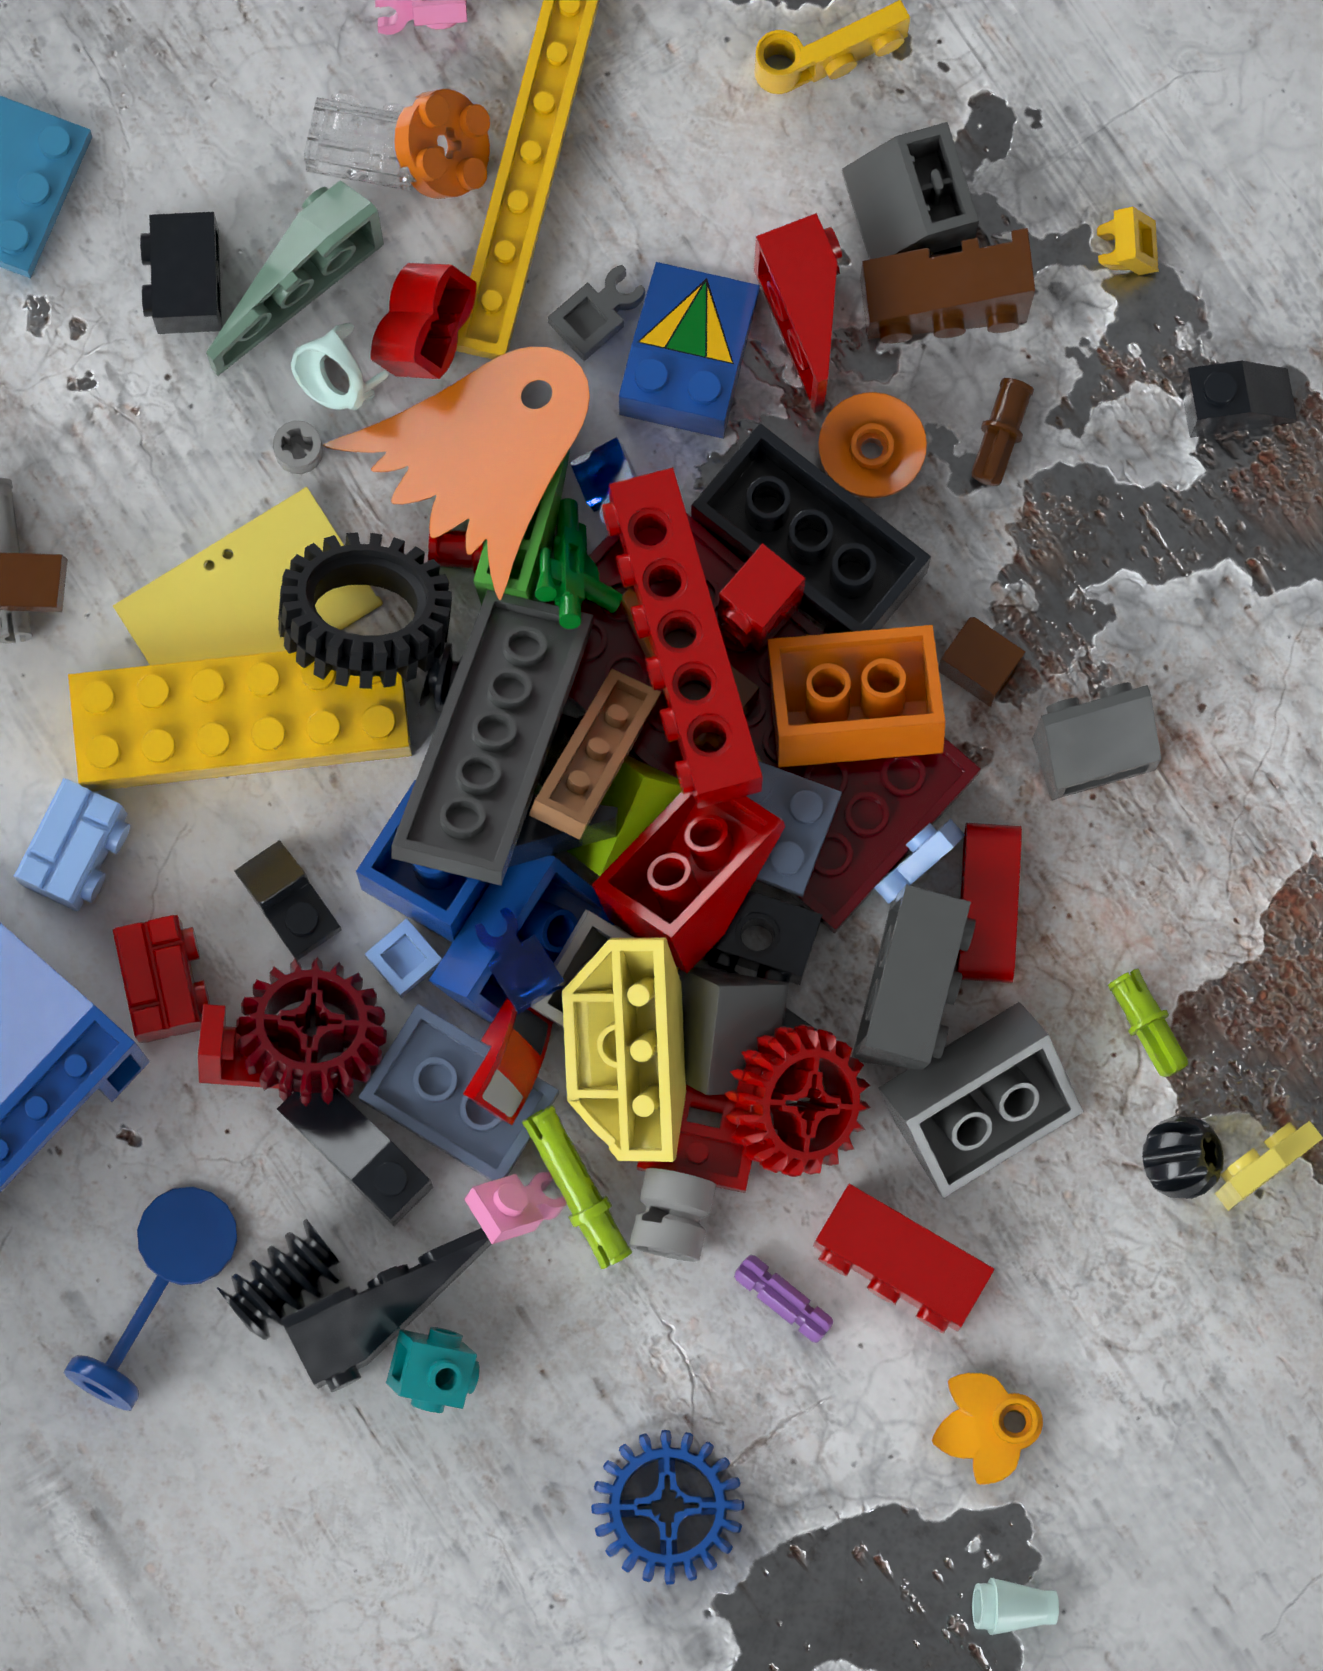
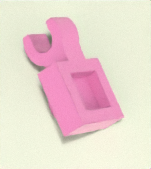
(432, 13)

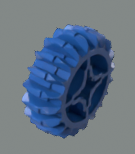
(666, 1460)

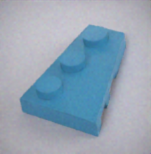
(36, 173)

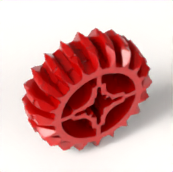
(809, 1129)

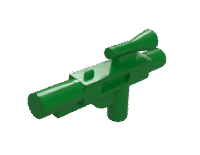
(572, 572)

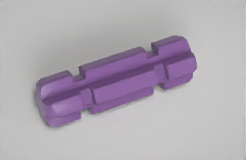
(783, 1298)

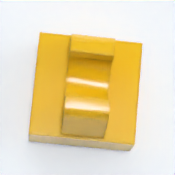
(1134, 242)

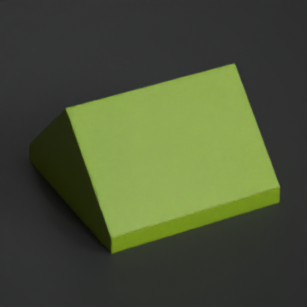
(640, 796)

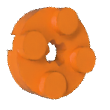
(467, 139)

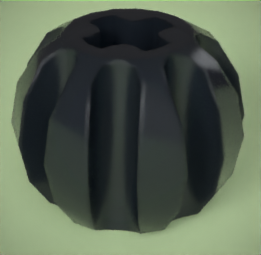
(1183, 1157)

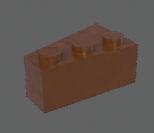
(949, 290)

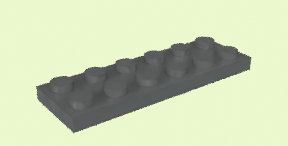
(492, 739)

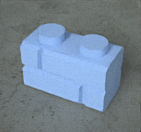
(72, 846)

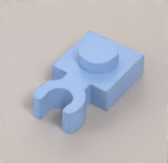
(926, 849)

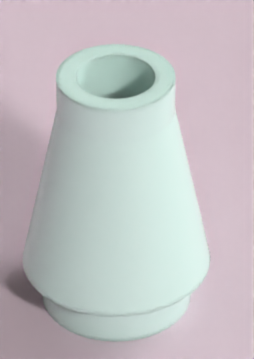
(1011, 1606)

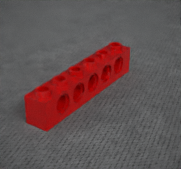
(657, 503)

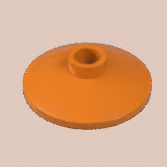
(877, 420)

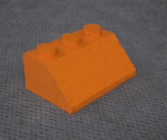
(856, 696)

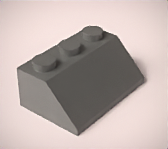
(914, 979)
(982, 1099)

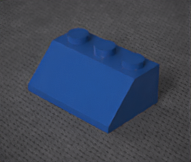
(545, 902)

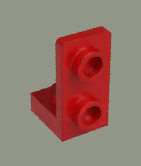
(219, 1053)

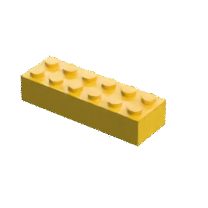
(228, 720)

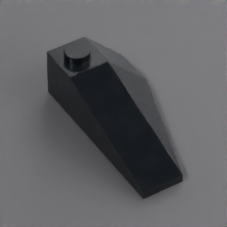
(354, 1327)

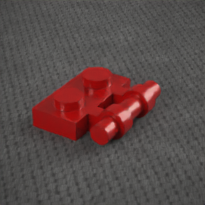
(706, 1149)

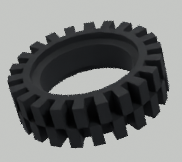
(354, 653)

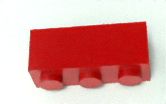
(902, 1260)

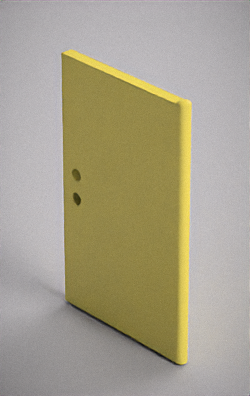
(236, 597)

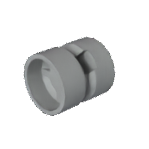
(672, 1214)

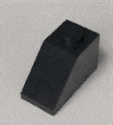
(1236, 397)

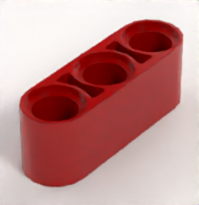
(992, 886)

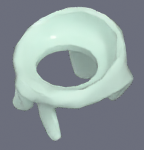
(310, 372)

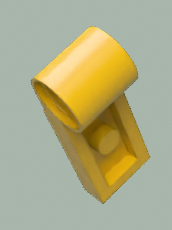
(832, 54)

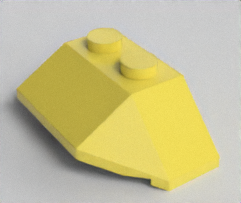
(627, 1048)

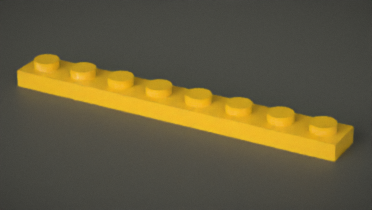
(526, 174)

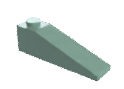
(317, 250)

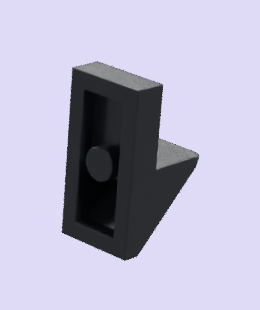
(288, 900)

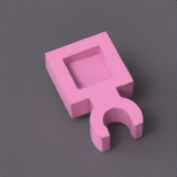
(510, 1209)

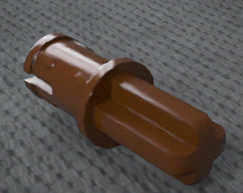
(1001, 431)

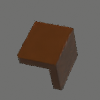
(981, 661)

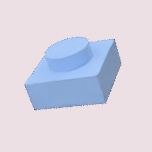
(403, 958)

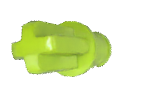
(1148, 1023)

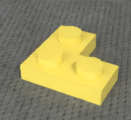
(1254, 1170)

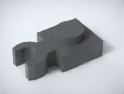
(591, 317)

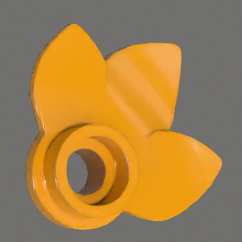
(979, 1430)

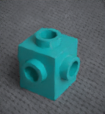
(433, 1369)

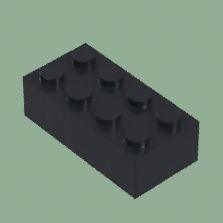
(850, 556)

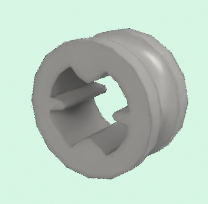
(285, 457)

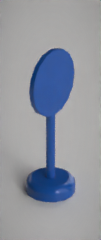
(184, 1241)

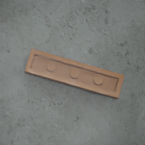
(594, 754)

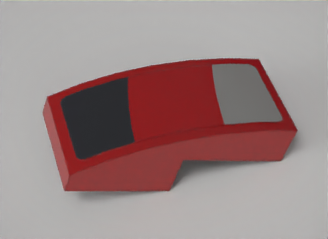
(512, 1063)

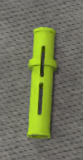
(568, 1171)

